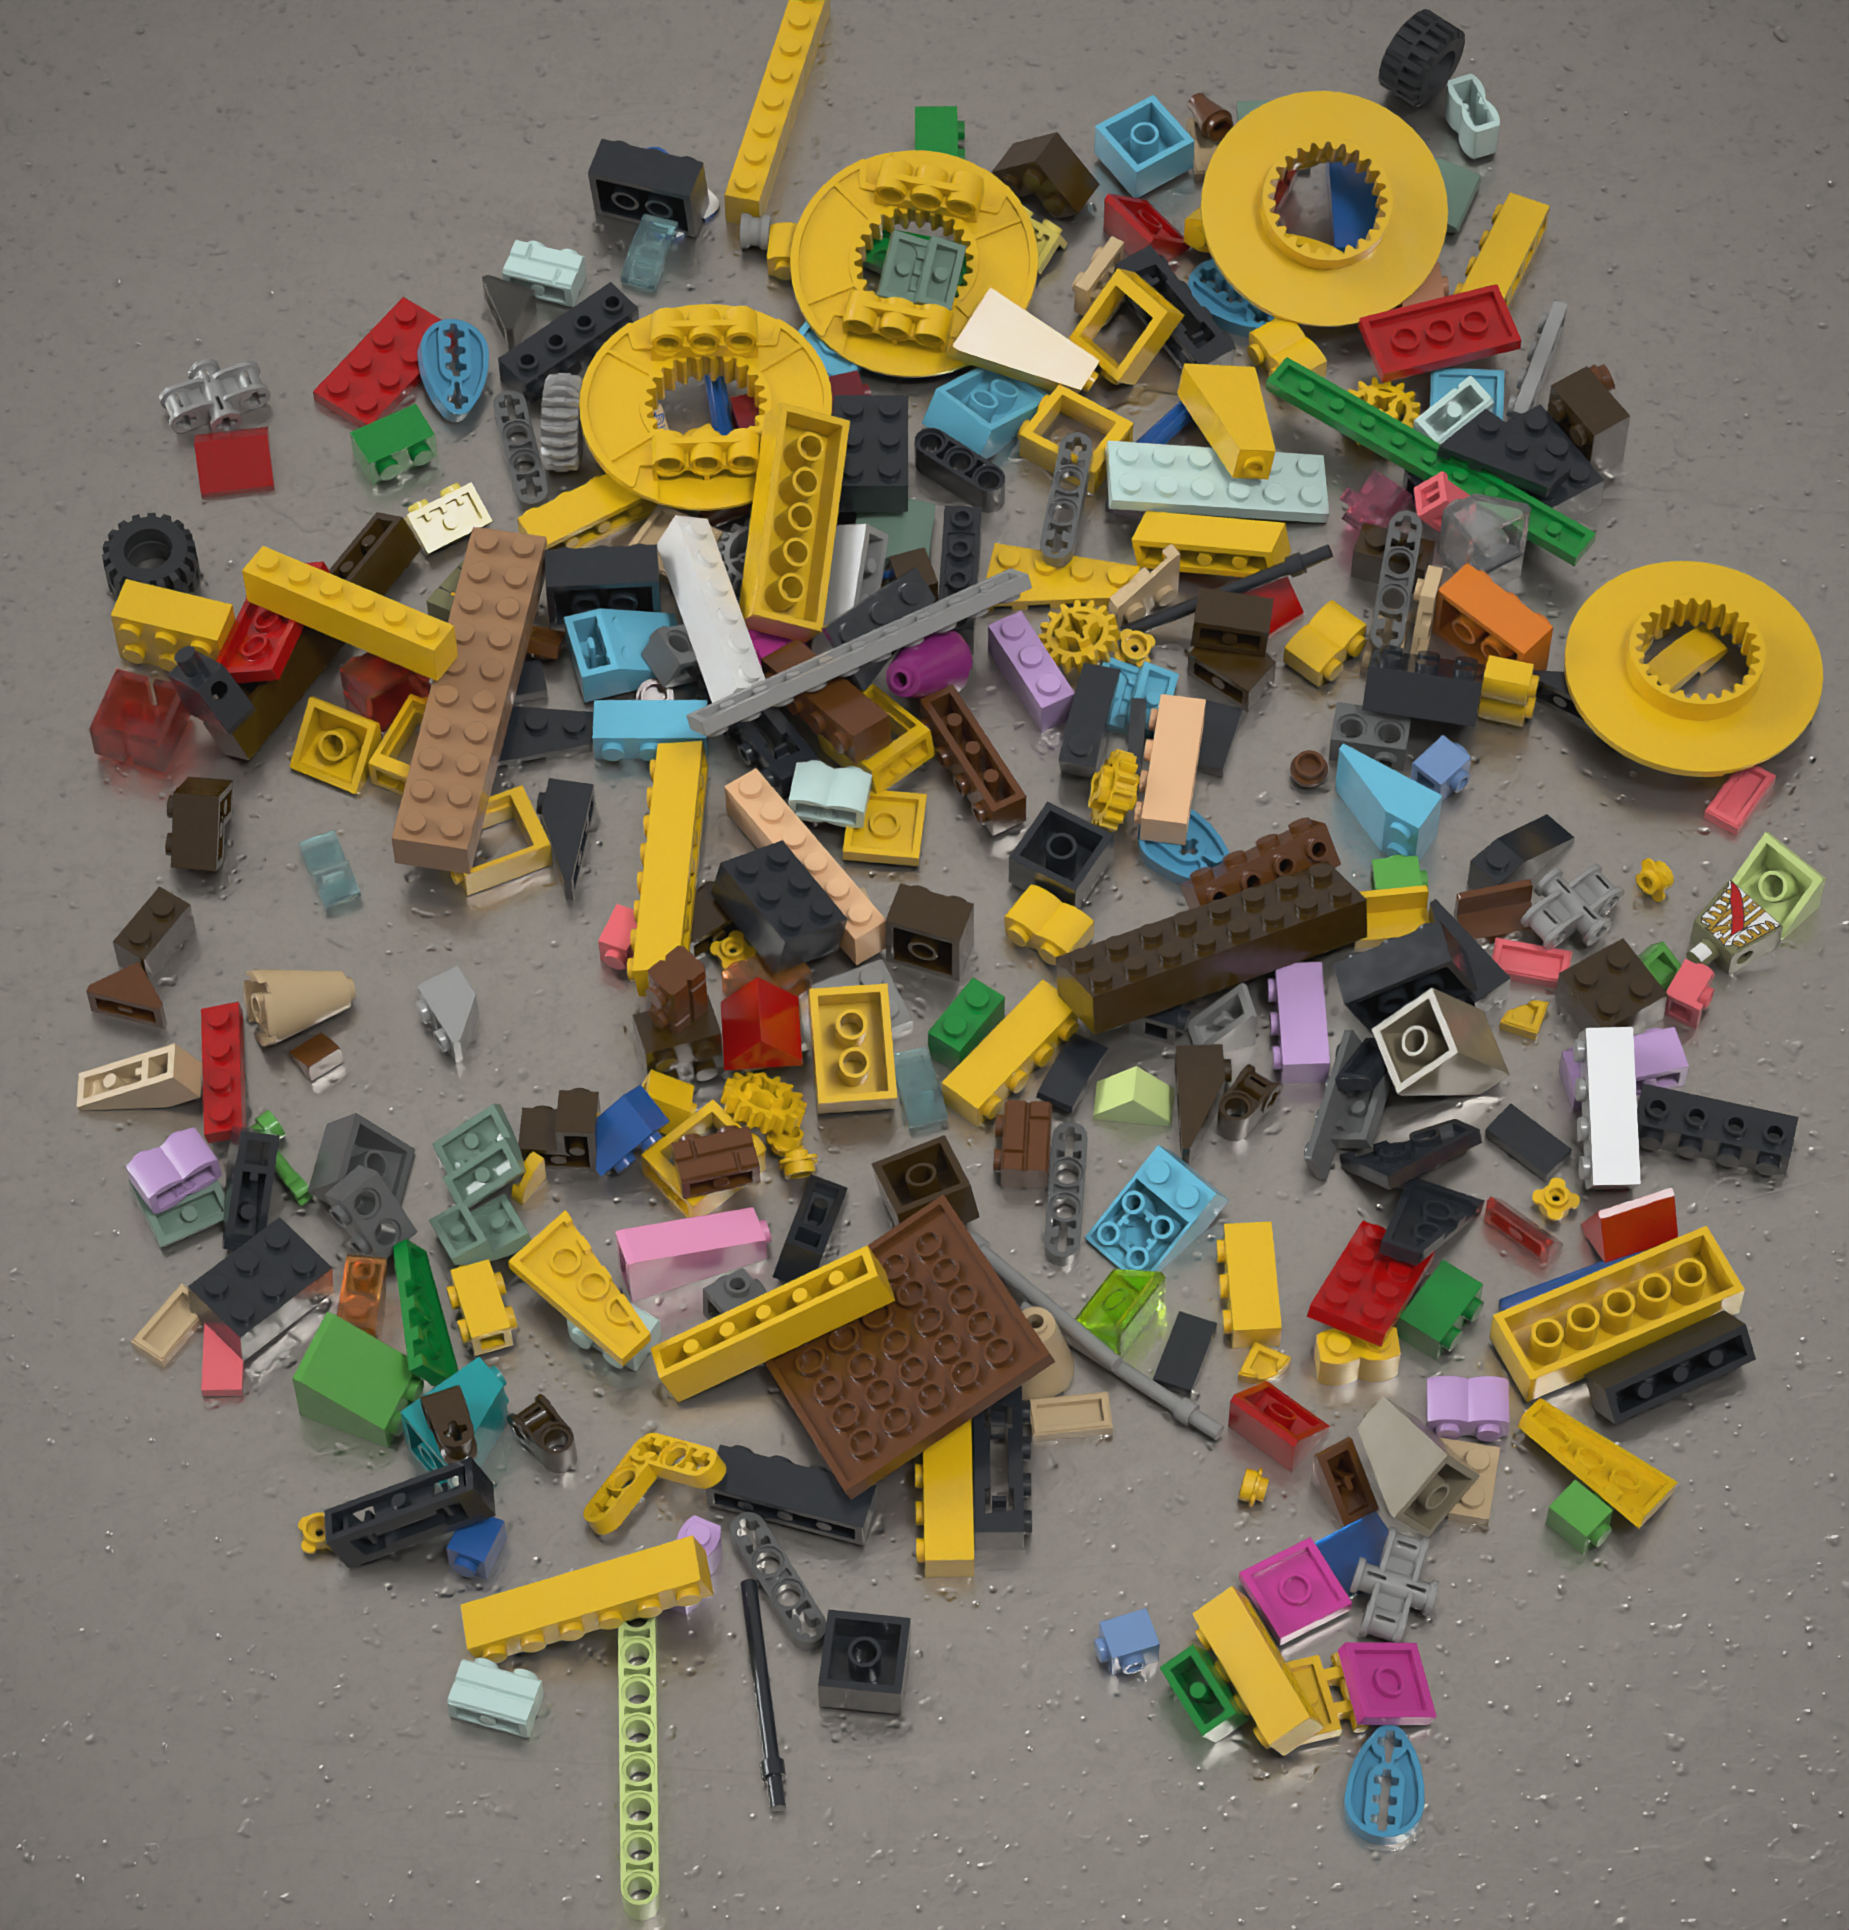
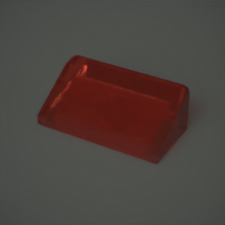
(1521, 1230)

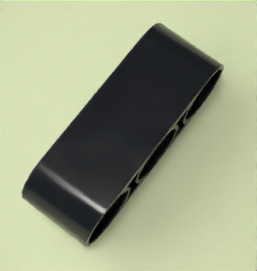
(959, 470)

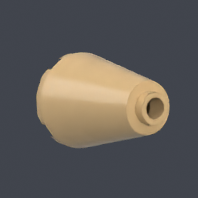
(294, 1000)
(1058, 1375)

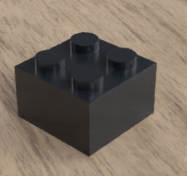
(1061, 855)
(864, 1661)

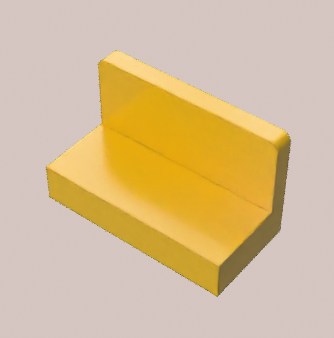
(1393, 913)

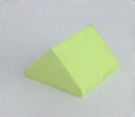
(1781, 883)

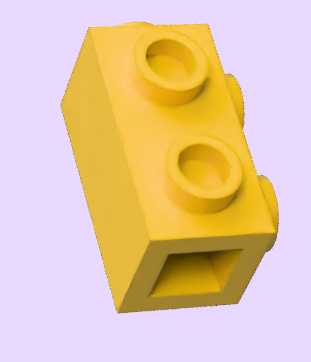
(484, 1317)

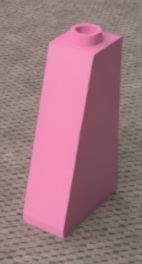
(689, 1250)

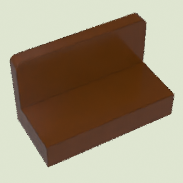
(1495, 911)

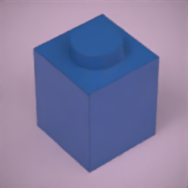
(477, 1547)

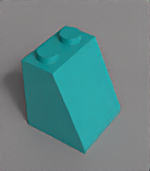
(487, 1409)

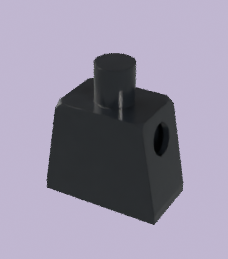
(201, 678)

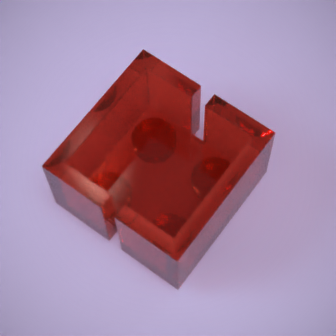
(379, 687)
(134, 726)

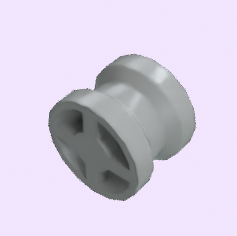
(754, 231)

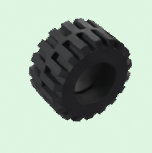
(1421, 58)
(151, 539)

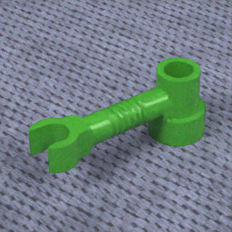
(291, 1179)

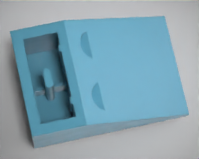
(608, 649)
(1156, 1214)

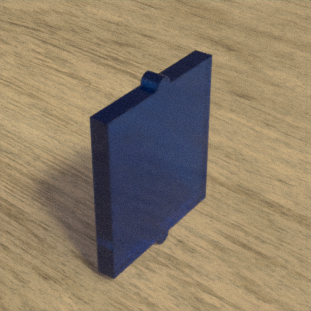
(1345, 1546)

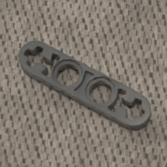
(520, 451)
(1066, 499)
(1395, 582)
(1065, 1193)
(780, 1580)

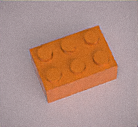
(1487, 620)

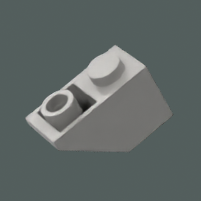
(451, 1009)

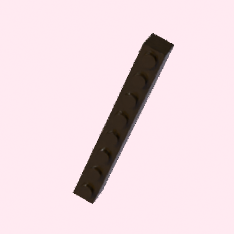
(370, 561)

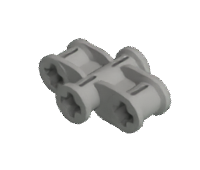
(214, 396)
(1572, 906)
(1394, 1586)

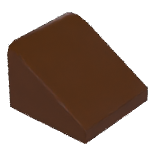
(317, 1056)

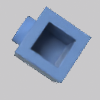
(1442, 767)
(1127, 1642)

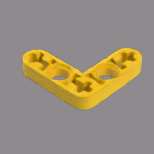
(612, 1504)

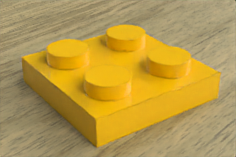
(890, 830)

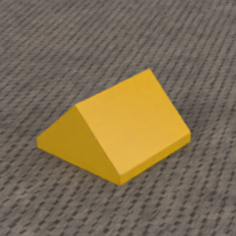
(335, 745)

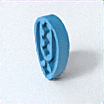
(1231, 317)
(471, 364)
(1167, 858)
(1364, 1790)

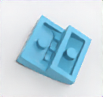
(1136, 682)

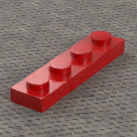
(223, 1070)

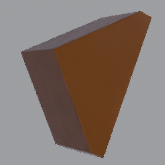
(128, 996)
(1343, 1482)

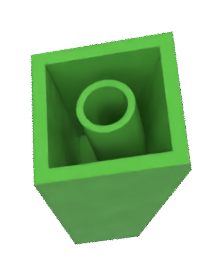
(355, 1382)

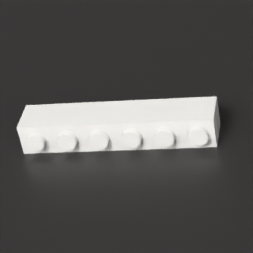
(709, 607)

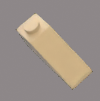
(142, 1081)

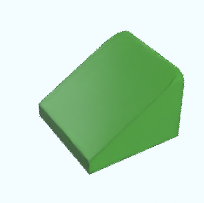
(1660, 963)

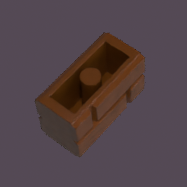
(677, 990)
(1024, 1145)
(715, 1161)

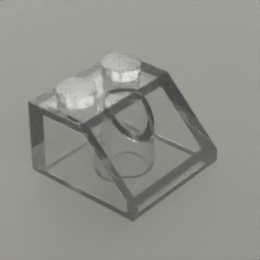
(1483, 531)

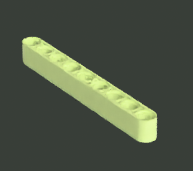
(639, 1758)

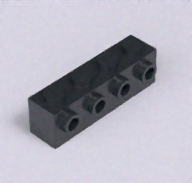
(566, 342)
(1715, 1130)
(1669, 1366)
(791, 1495)

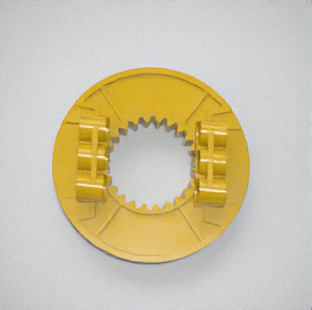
(1298, 135)
(902, 188)
(686, 342)
(1679, 732)

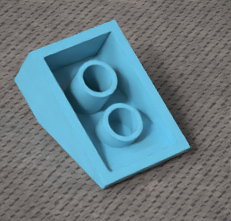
(983, 409)
(1389, 806)

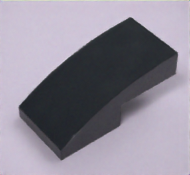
(1071, 1072)

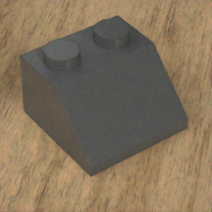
(360, 1142)

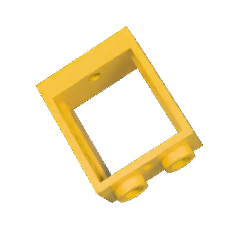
(1164, 321)
(1044, 452)
(900, 757)
(383, 766)
(538, 854)
(663, 1174)

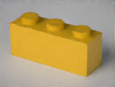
(1249, 1284)

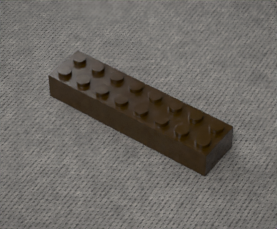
(1211, 947)

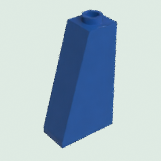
(1349, 204)

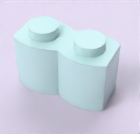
(1472, 116)
(830, 794)

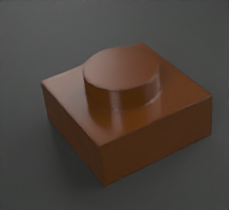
(546, 643)

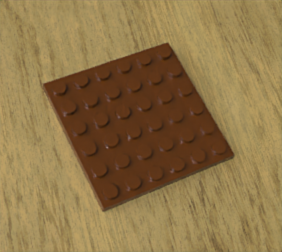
(917, 1365)

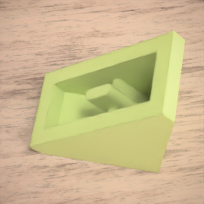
(1134, 1098)

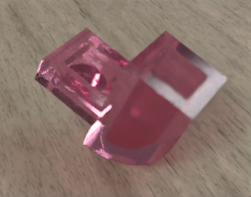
(1375, 502)

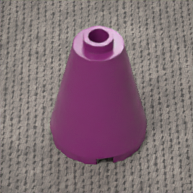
(930, 666)

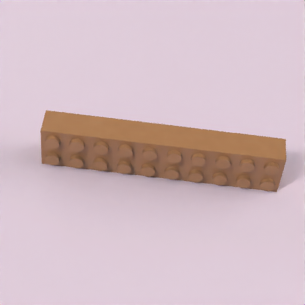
(471, 702)

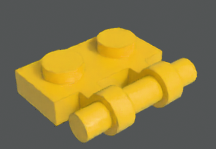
(1315, 1685)

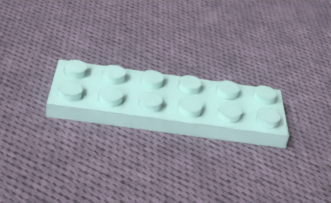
(1199, 484)

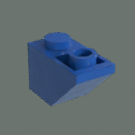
(626, 1127)

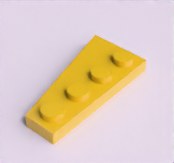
(1078, 580)
(574, 1282)
(1605, 1467)

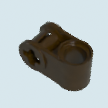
(1249, 1097)
(450, 1423)
(542, 1428)

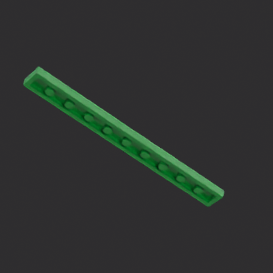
(1419, 454)

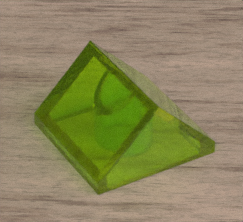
(1123, 1307)

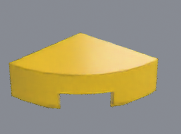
(1525, 1019)
(533, 1177)
(1263, 1365)

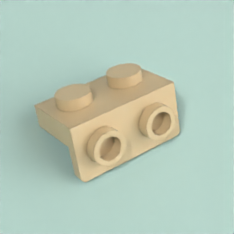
(1092, 281)

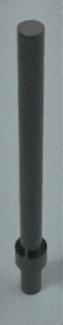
(1293, 565)
(772, 1766)

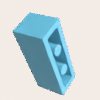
(636, 727)

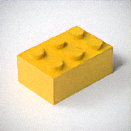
(158, 622)
(852, 1048)

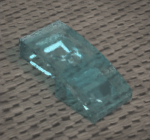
(648, 252)
(329, 869)
(918, 1087)

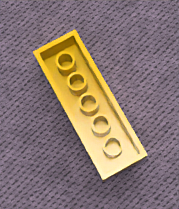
(793, 522)
(1614, 1312)

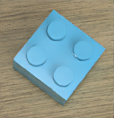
(1144, 146)

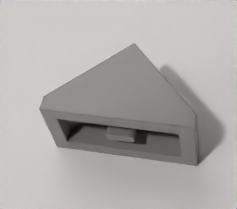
(1226, 1021)

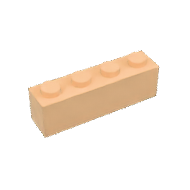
(1172, 769)

